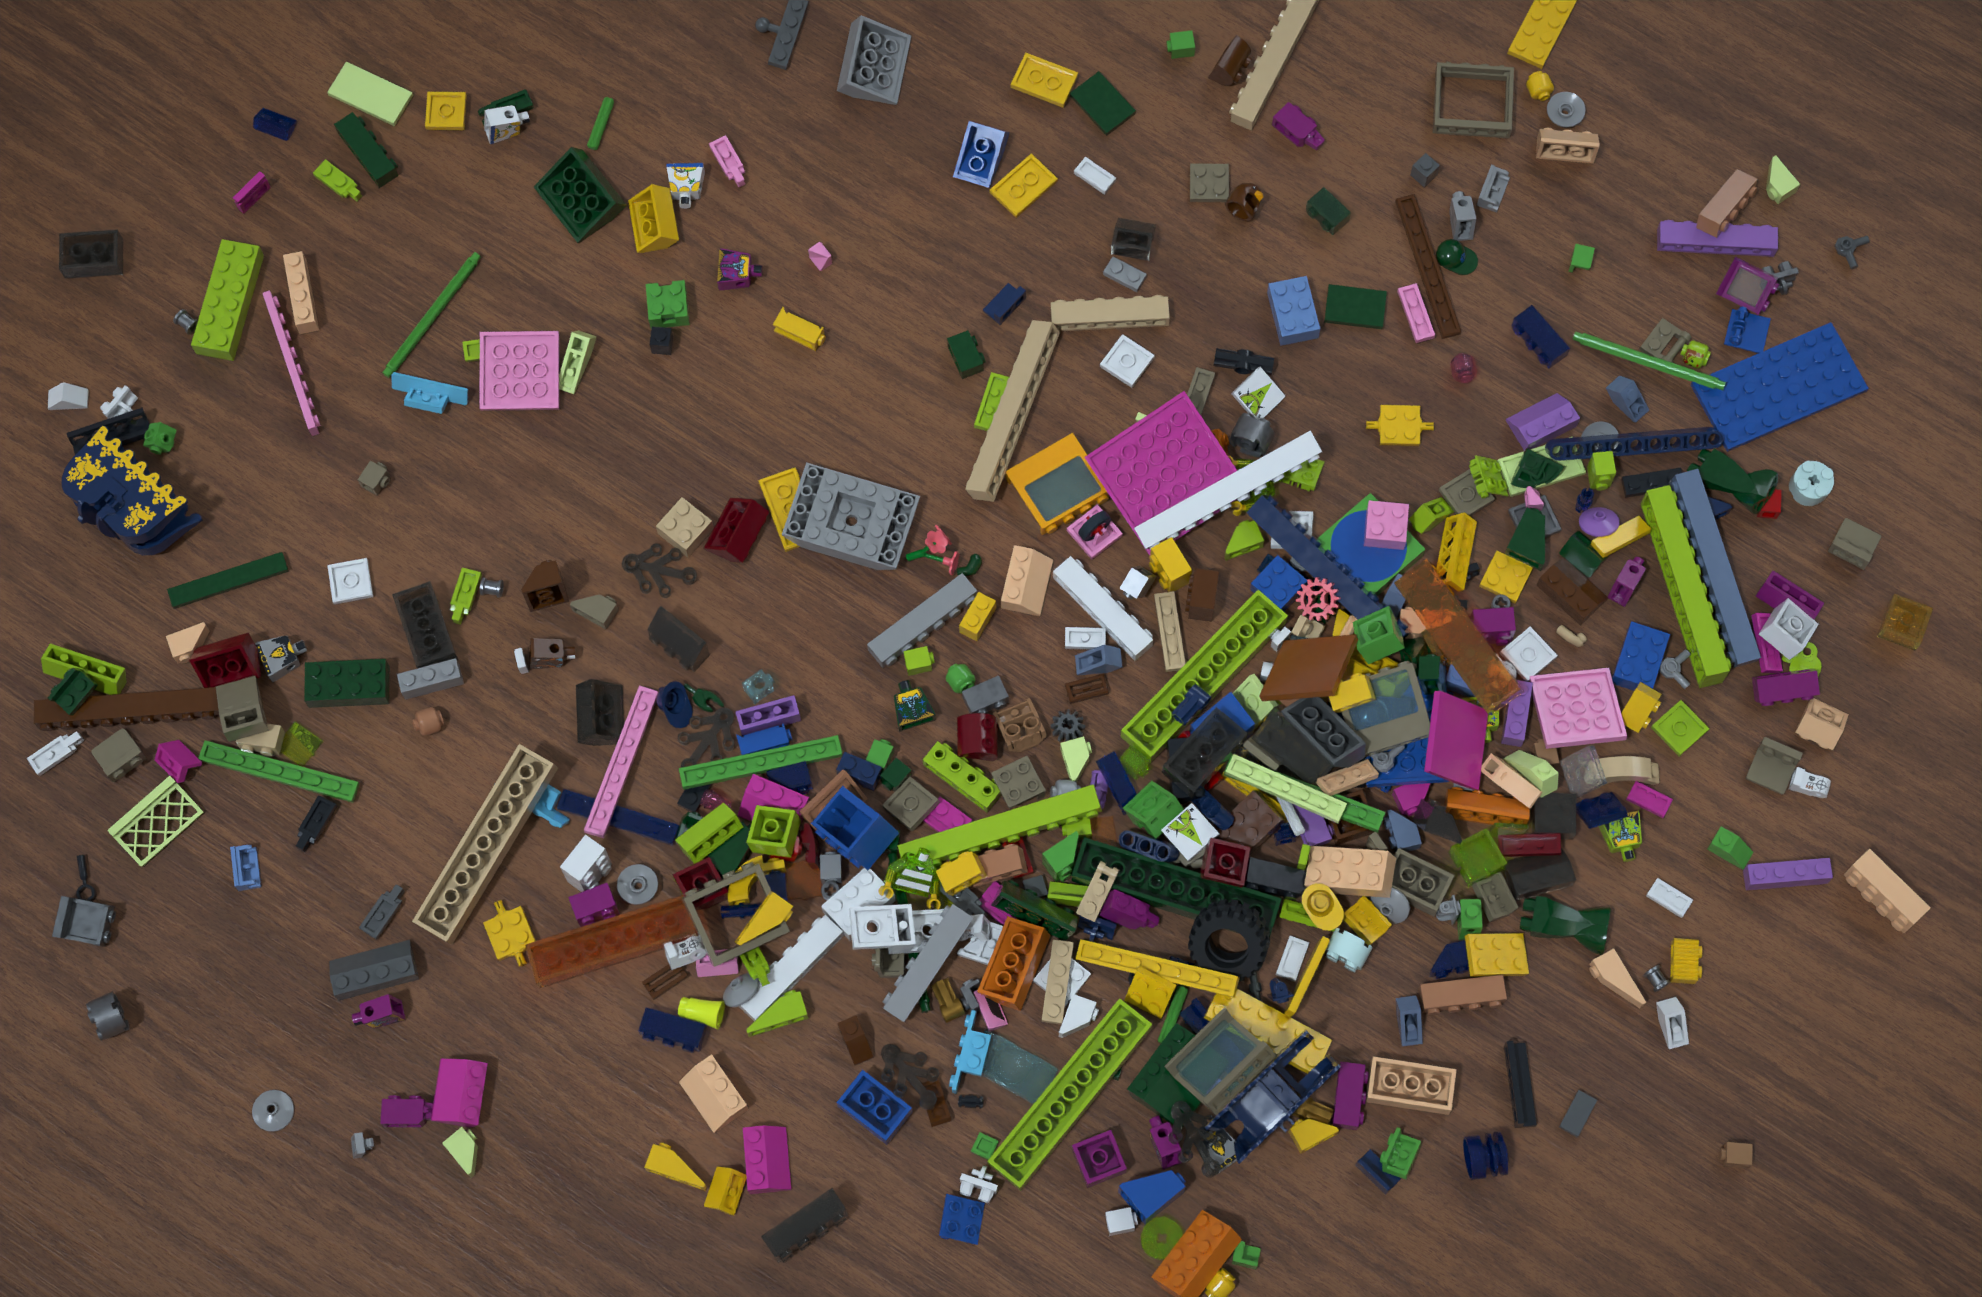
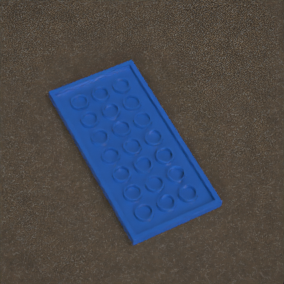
(1781, 386)

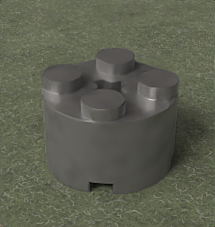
(1252, 435)
(107, 1015)

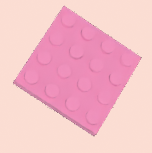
(519, 370)
(1577, 708)

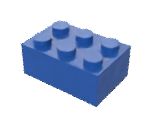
(1640, 656)
(874, 1107)

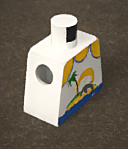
(503, 123)
(685, 182)

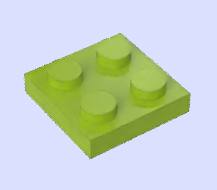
(1680, 728)

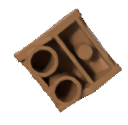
(1020, 726)

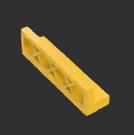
(1458, 550)

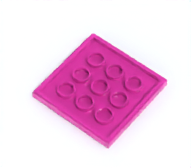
(1456, 740)

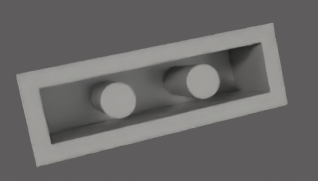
(430, 679)

